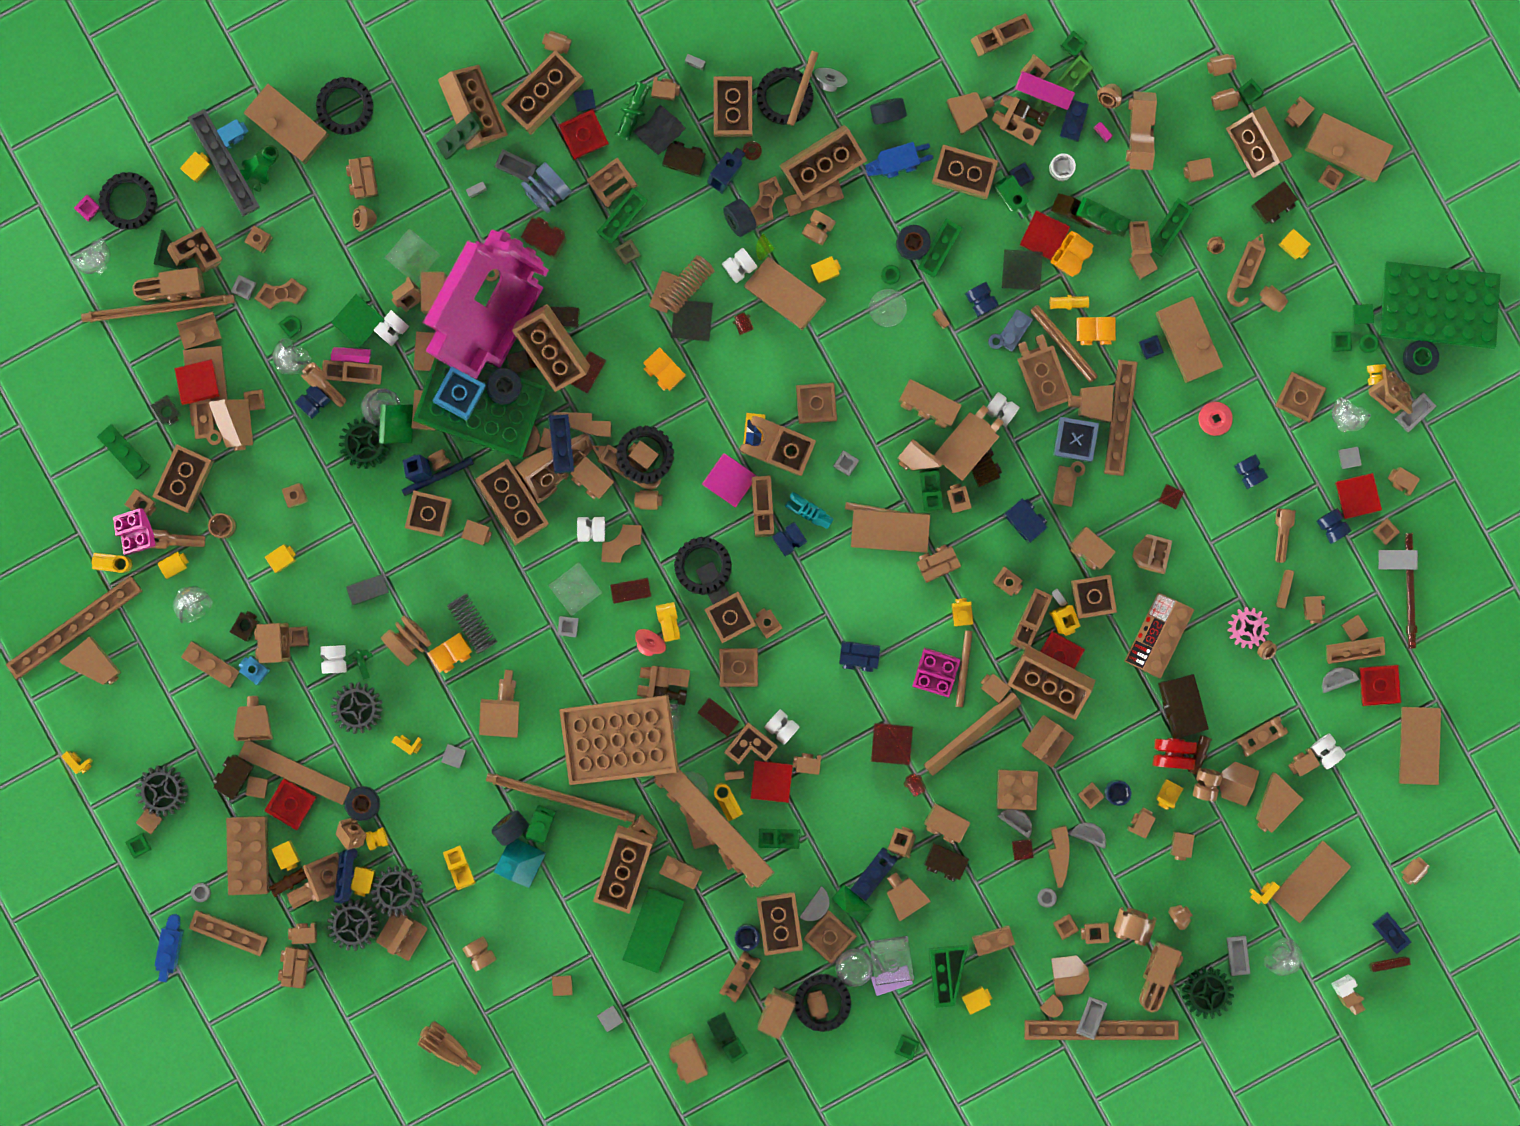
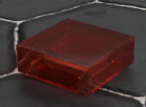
(1170, 496)
(1022, 849)

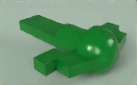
(358, 654)

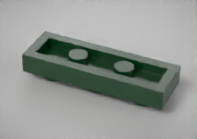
(460, 135)

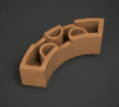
(1141, 137)

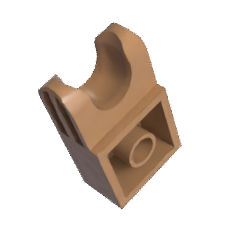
(171, 285)
(774, 445)
(1159, 975)

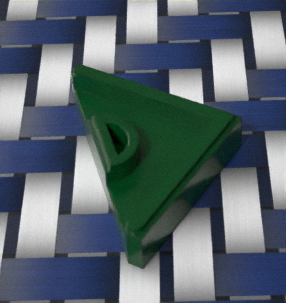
(162, 256)

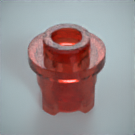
(752, 156)
(743, 323)
(914, 784)

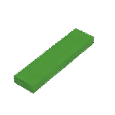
(1069, 80)

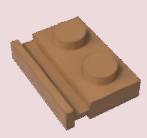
(199, 330)

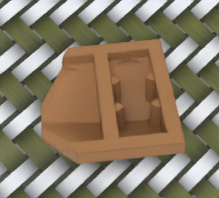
(1152, 553)
(1238, 783)
(1069, 975)

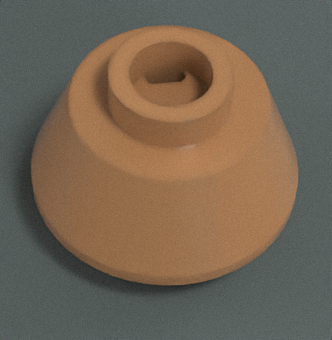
(1110, 96)
(364, 218)
(1180, 916)

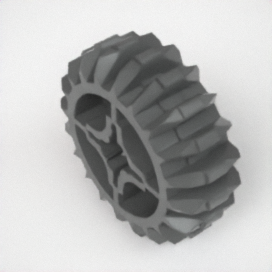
(358, 716)
(157, 798)
(395, 899)
(356, 933)

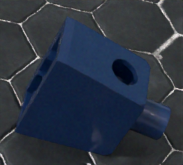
(722, 174)

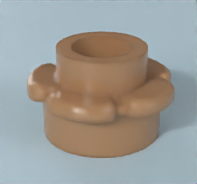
(1215, 245)

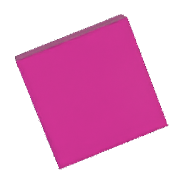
(1103, 132)
(87, 208)

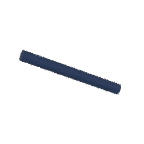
(438, 476)

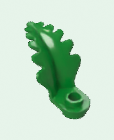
(257, 168)

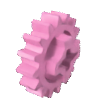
(1255, 624)

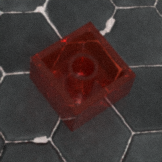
(543, 237)
(891, 743)

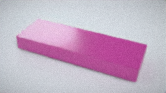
(1044, 90)

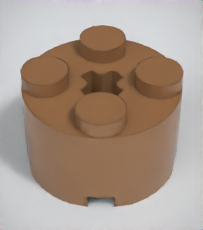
(1134, 925)

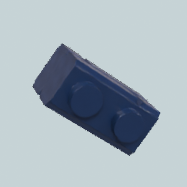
(859, 655)

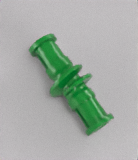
(633, 110)

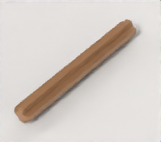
(1063, 343)

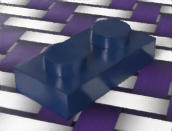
(1074, 120)
(1391, 932)

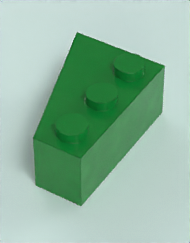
(946, 972)

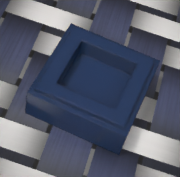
(584, 100)
(1022, 174)
(1151, 347)

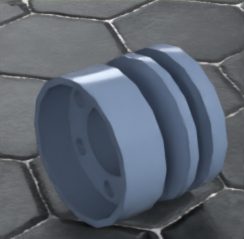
(546, 188)

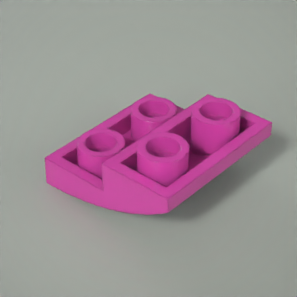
(729, 480)
(134, 531)
(936, 672)

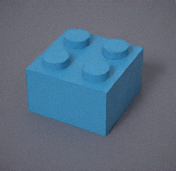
(459, 393)

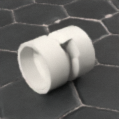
(1062, 167)
(739, 265)
(396, 323)
(1002, 409)
(591, 529)
(333, 659)
(781, 727)
(1331, 757)

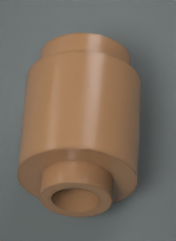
(556, 41)
(1221, 64)
(1225, 99)
(1273, 298)
(648, 499)
(1415, 871)
(817, 1004)

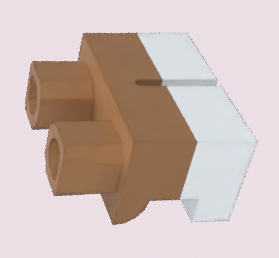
(1346, 994)

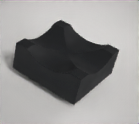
(660, 130)

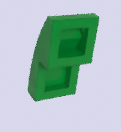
(931, 490)
(779, 838)

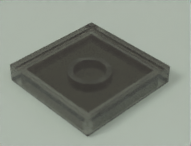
(1022, 269)
(692, 321)

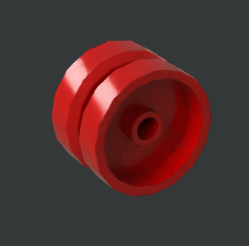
(1174, 753)

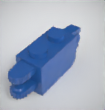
(897, 160)
(169, 947)

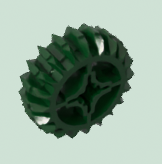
(355, 457)
(1199, 994)

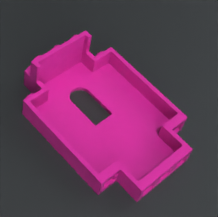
(476, 333)

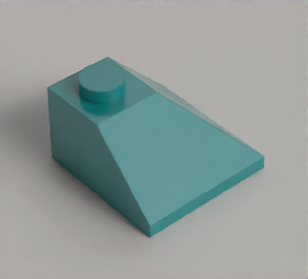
(520, 862)

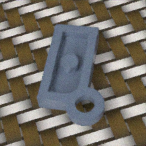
(1012, 332)

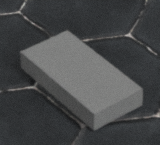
(1421, 408)
(1398, 559)
(1238, 955)
(1091, 1018)

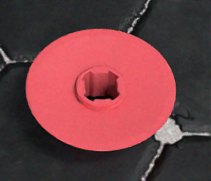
(1207, 423)
(649, 642)

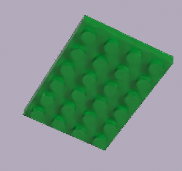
(1440, 305)
(490, 424)

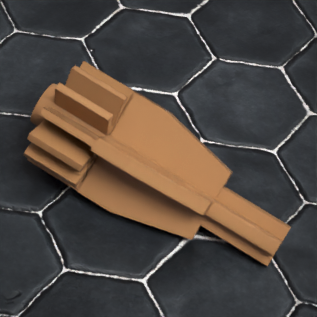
(446, 1047)

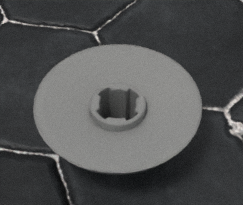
(829, 79)

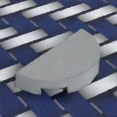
(1337, 678)
(1017, 820)
(1089, 833)
(817, 907)

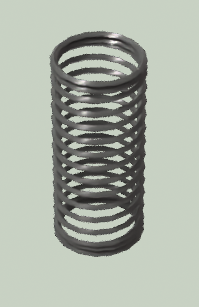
(454, 605)

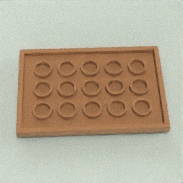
(619, 740)

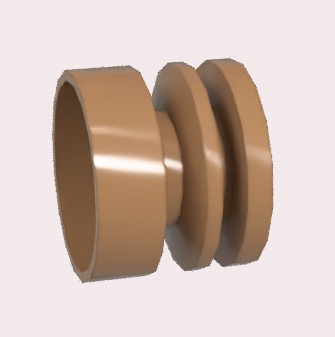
(406, 640)

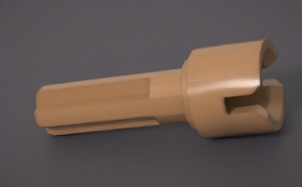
(316, 377)
(1285, 520)
(167, 539)

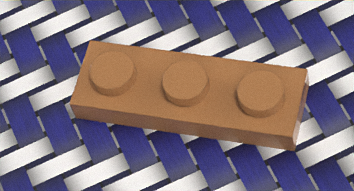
(823, 197)
(1355, 650)
(210, 664)

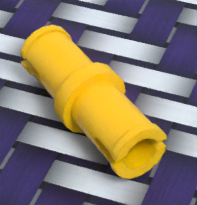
(1069, 302)

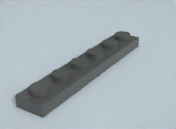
(223, 162)

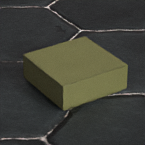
(627, 252)

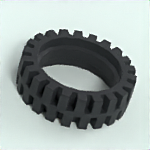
(775, 74)
(339, 83)
(108, 188)
(631, 472)
(690, 546)
(820, 1025)

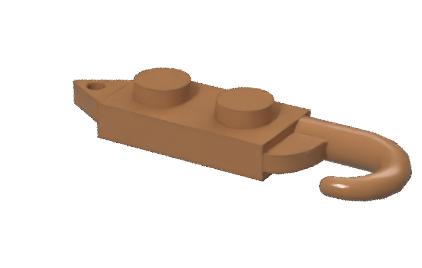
(1246, 269)
(608, 458)

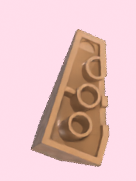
(538, 470)

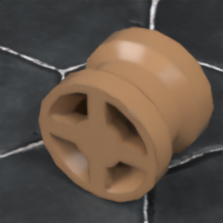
(438, 459)

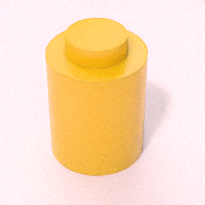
(173, 564)

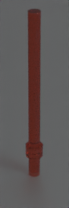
(1411, 629)

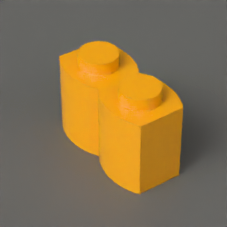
(1072, 254)
(1096, 329)
(664, 369)
(450, 652)

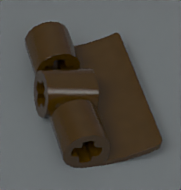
(1183, 706)

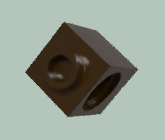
(239, 632)

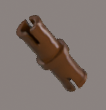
(1200, 754)
(288, 882)

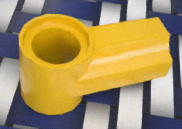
(110, 562)
(668, 618)
(728, 803)

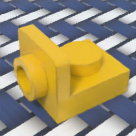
(962, 612)
(404, 743)
(73, 761)
(1169, 794)
(1267, 890)

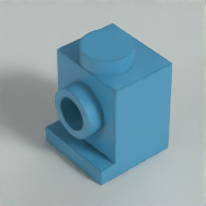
(232, 133)
(260, 672)

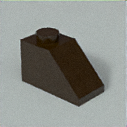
(1067, 208)
(521, 362)

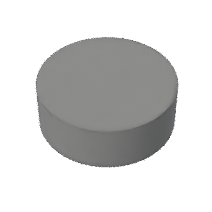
(1059, 597)
(200, 892)
(1046, 897)

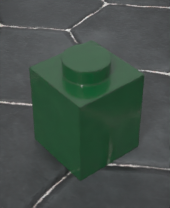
(721, 1028)

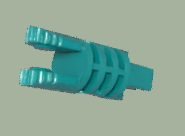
(809, 511)

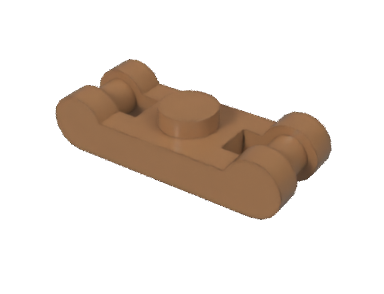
(1262, 736)
(739, 976)

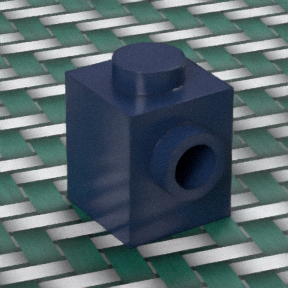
(417, 468)

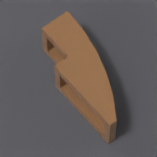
(1002, 35)
(352, 372)
(583, 423)
(762, 506)
(1031, 619)
(1060, 854)

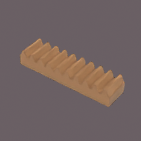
(228, 933)

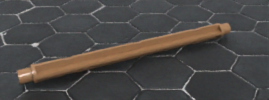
(157, 308)
(560, 797)

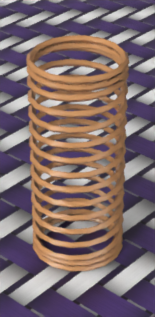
(669, 302)

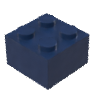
(1026, 520)

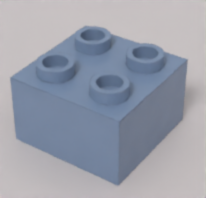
(1075, 439)

